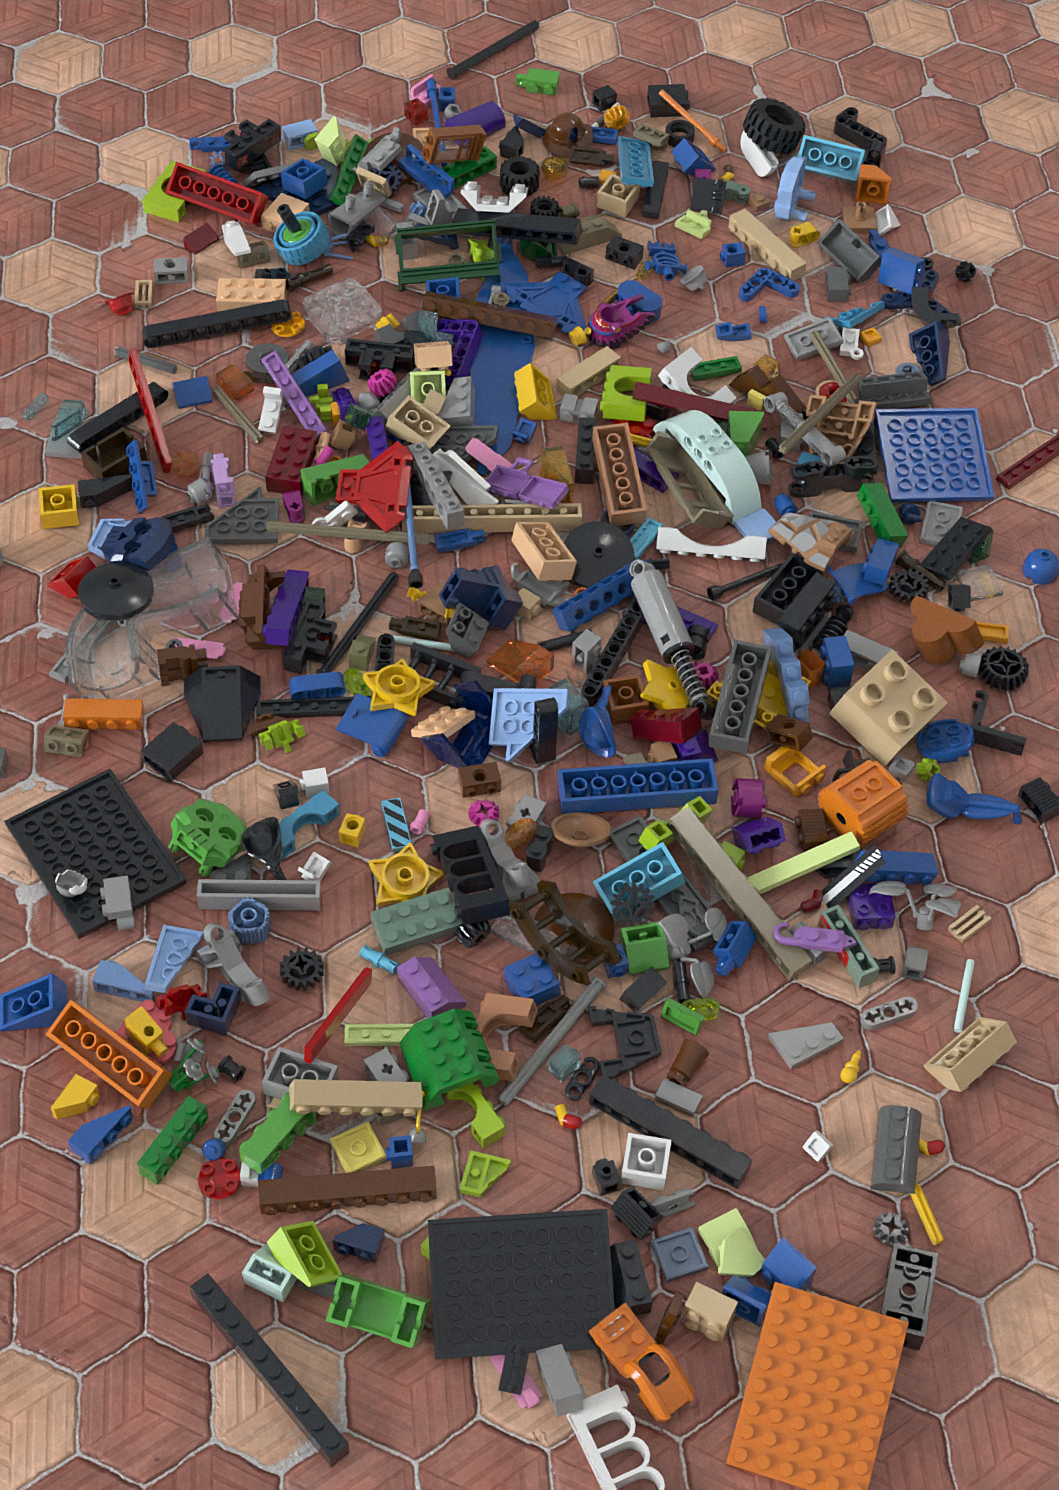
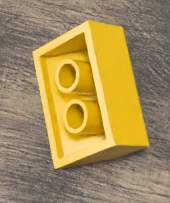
(534, 394)

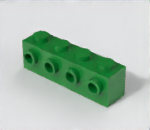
(470, 169)
(882, 513)
(173, 1140)

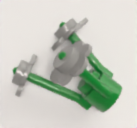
(182, 1078)

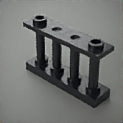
(445, 663)

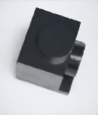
(606, 1182)

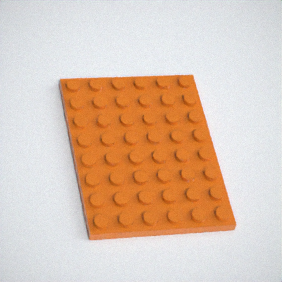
(817, 1392)

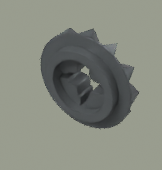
(882, 1233)

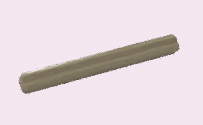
(236, 412)

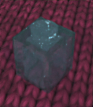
(564, 1062)

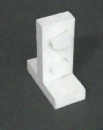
(271, 410)

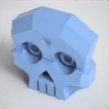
(791, 191)

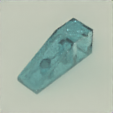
(68, 418)

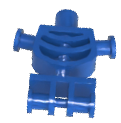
(664, 260)

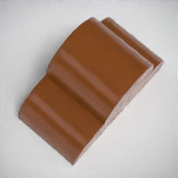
(943, 632)

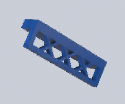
(425, 174)

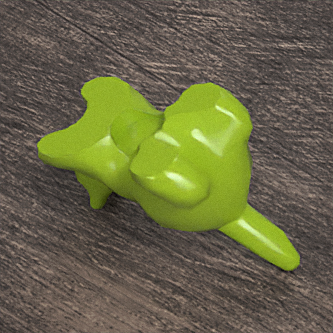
(480, 251)

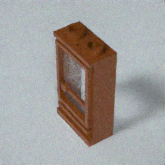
(454, 144)

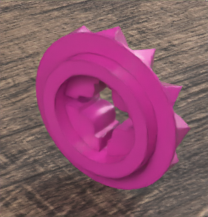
(477, 817)

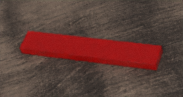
(337, 1015)

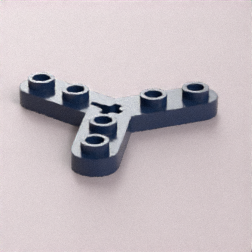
(903, 300)

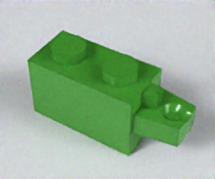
(539, 81)

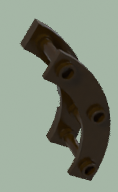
(573, 930)

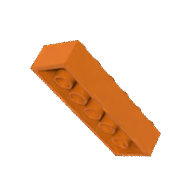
(109, 1054)

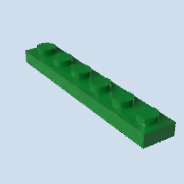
(346, 175)

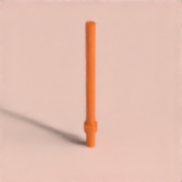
(713, 140)

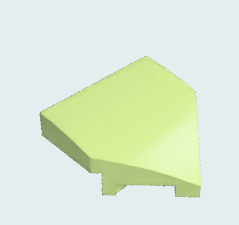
(695, 223)
(739, 1255)

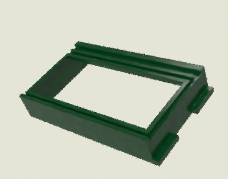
(461, 270)

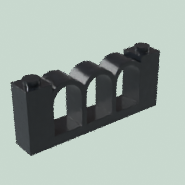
(475, 906)

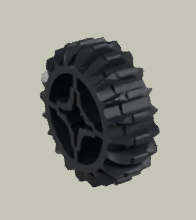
(1003, 668)

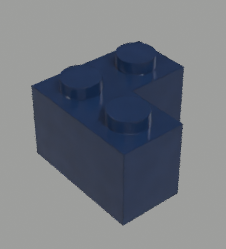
(214, 1013)

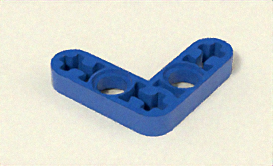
(787, 287)

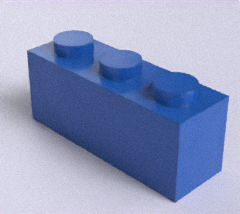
(880, 561)

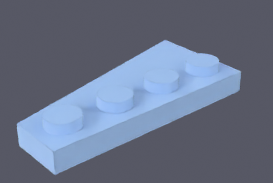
(170, 956)

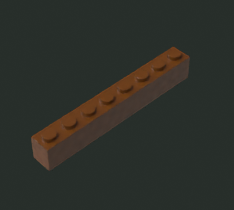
(490, 314)
(347, 1190)

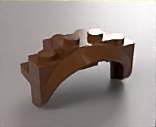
(255, 605)

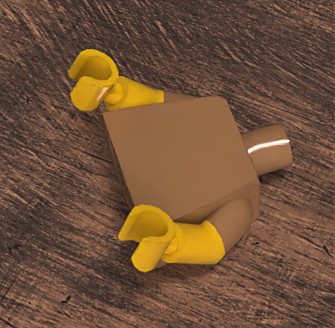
(431, 605)

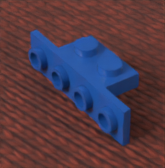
(143, 477)

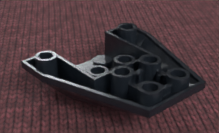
(222, 701)

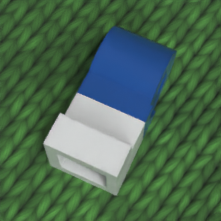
(251, 1178)

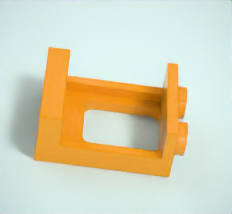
(785, 758)

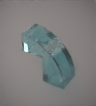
(428, 326)

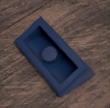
(529, 126)

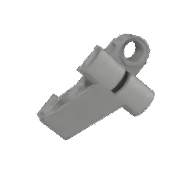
(514, 873)
(225, 954)

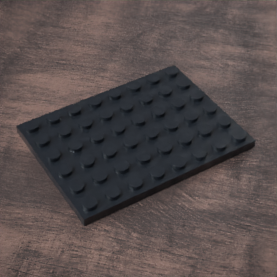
(100, 836)
(519, 1281)

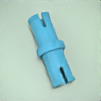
(379, 959)

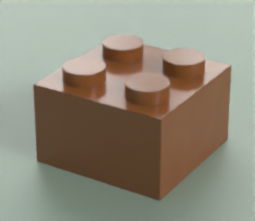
(625, 698)

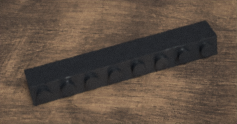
(525, 226)
(686, 1140)

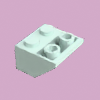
(268, 1275)

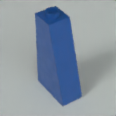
(323, 370)

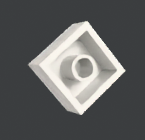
(646, 1161)

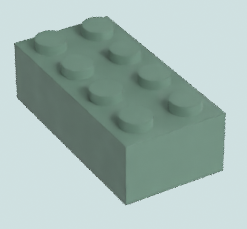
(415, 921)

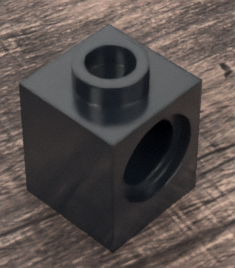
(959, 597)

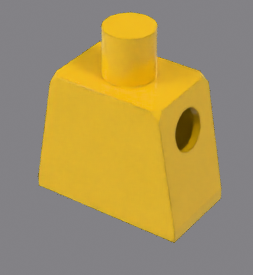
(145, 1032)

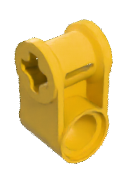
(803, 234)

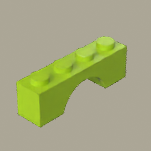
(659, 832)
(486, 1126)

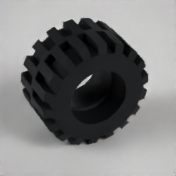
(519, 171)

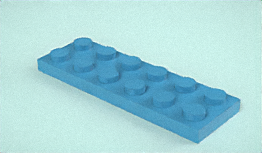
(635, 162)

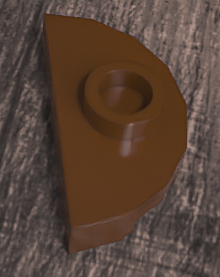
(263, 722)

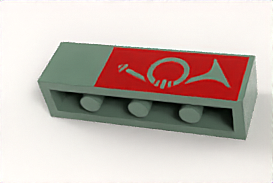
(856, 958)

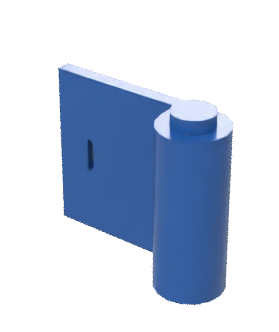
(377, 727)

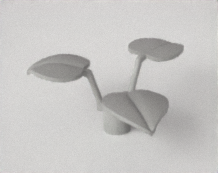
(925, 914)
(677, 929)

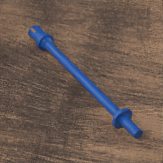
(433, 92)

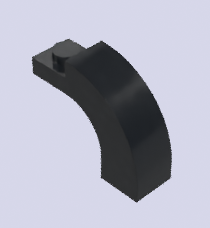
(921, 303)

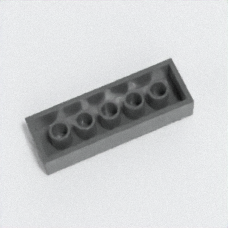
(740, 697)

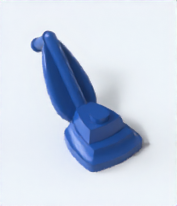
(950, 799)

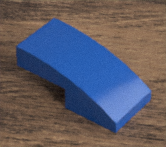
(733, 333)

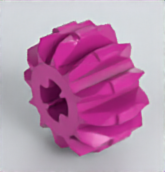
(382, 382)
(707, 673)

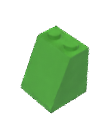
(745, 429)

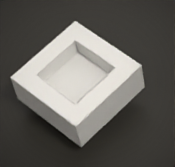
(817, 1146)

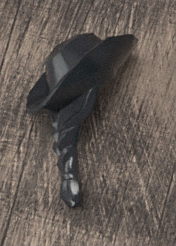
(265, 844)

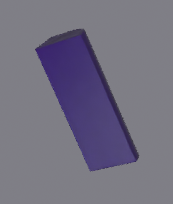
(488, 116)
(649, 472)

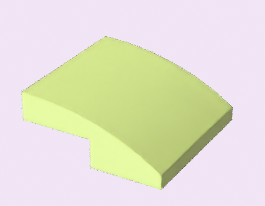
(718, 1229)

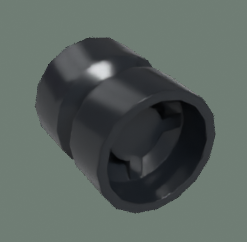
(700, 637)

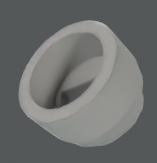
(664, 347)

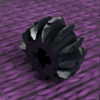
(473, 934)

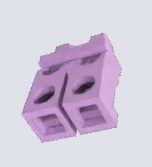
(223, 481)

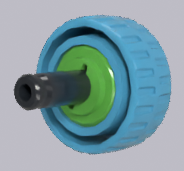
(300, 236)

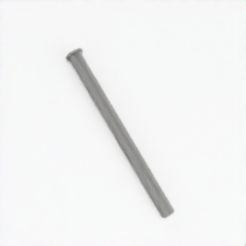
(552, 1040)

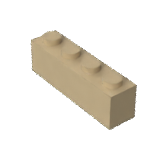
(588, 372)

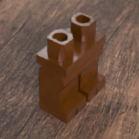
(179, 662)

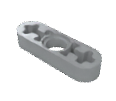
(894, 1006)
(235, 1108)

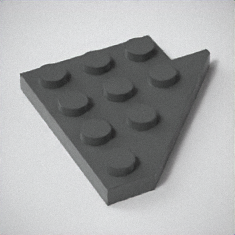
(459, 436)
(246, 521)

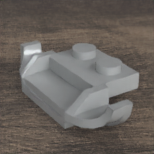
(382, 153)
(548, 590)

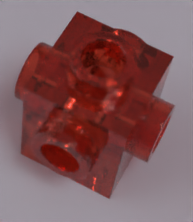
(416, 111)

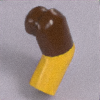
(729, 172)

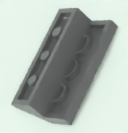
(896, 390)

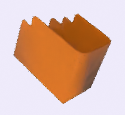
(812, 662)

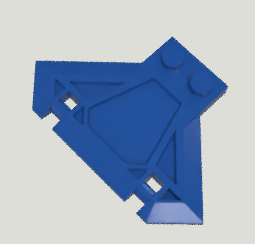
(552, 298)

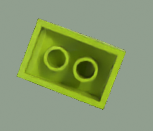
(304, 1253)

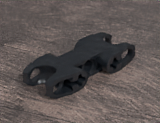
(843, 476)

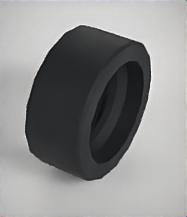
(679, 126)

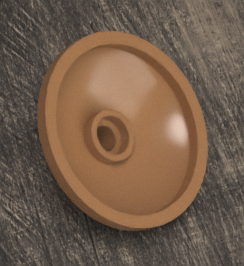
(580, 829)

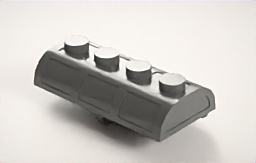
(850, 251)
(896, 1149)

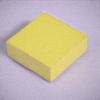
(756, 400)

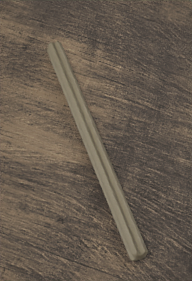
(835, 370)
(824, 409)
(344, 532)

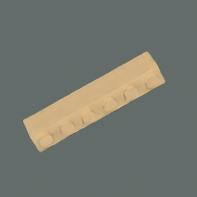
(767, 245)
(355, 1096)

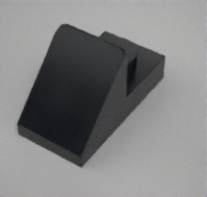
(286, 794)

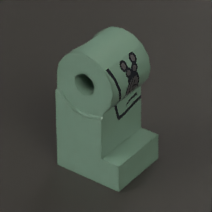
(736, 192)

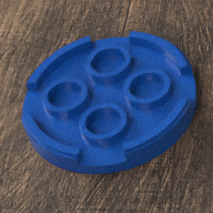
(945, 740)

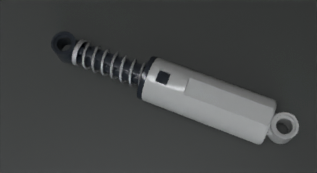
(669, 632)

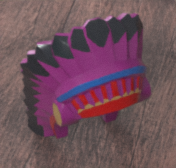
(614, 323)

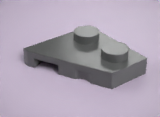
(236, 870)

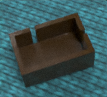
(112, 455)

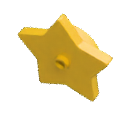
(397, 687)
(664, 687)
(403, 876)

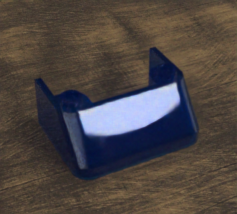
(472, 742)

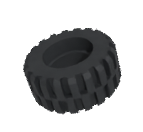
(774, 125)

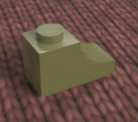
(361, 652)

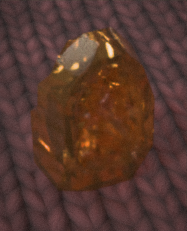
(520, 833)

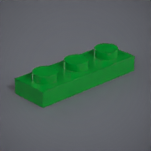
(716, 368)

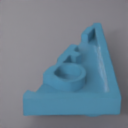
(857, 315)

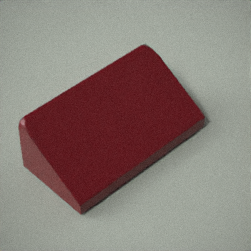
(200, 238)

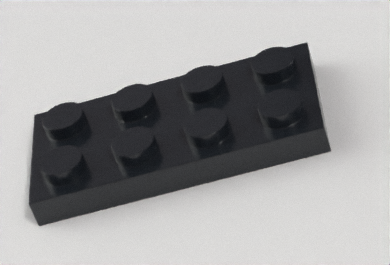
(955, 548)

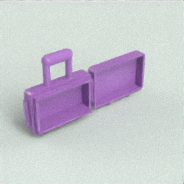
(521, 485)

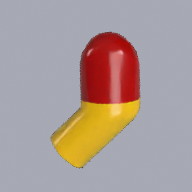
(567, 1120)
(931, 1147)

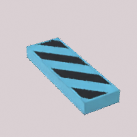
(396, 824)

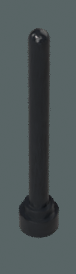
(715, 592)

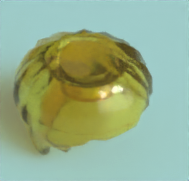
(554, 168)

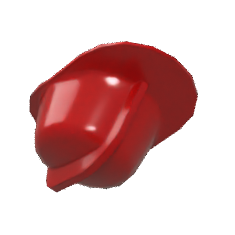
(122, 304)

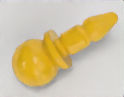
(849, 1073)

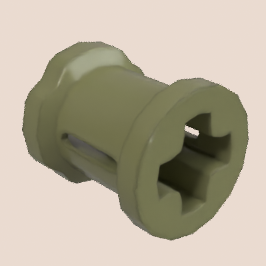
(569, 211)

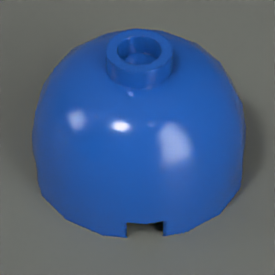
(1041, 566)

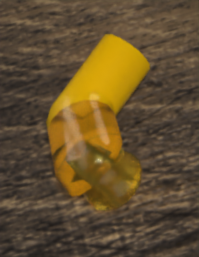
(377, 241)

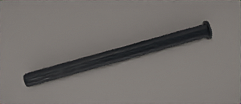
(492, 49)
(359, 624)

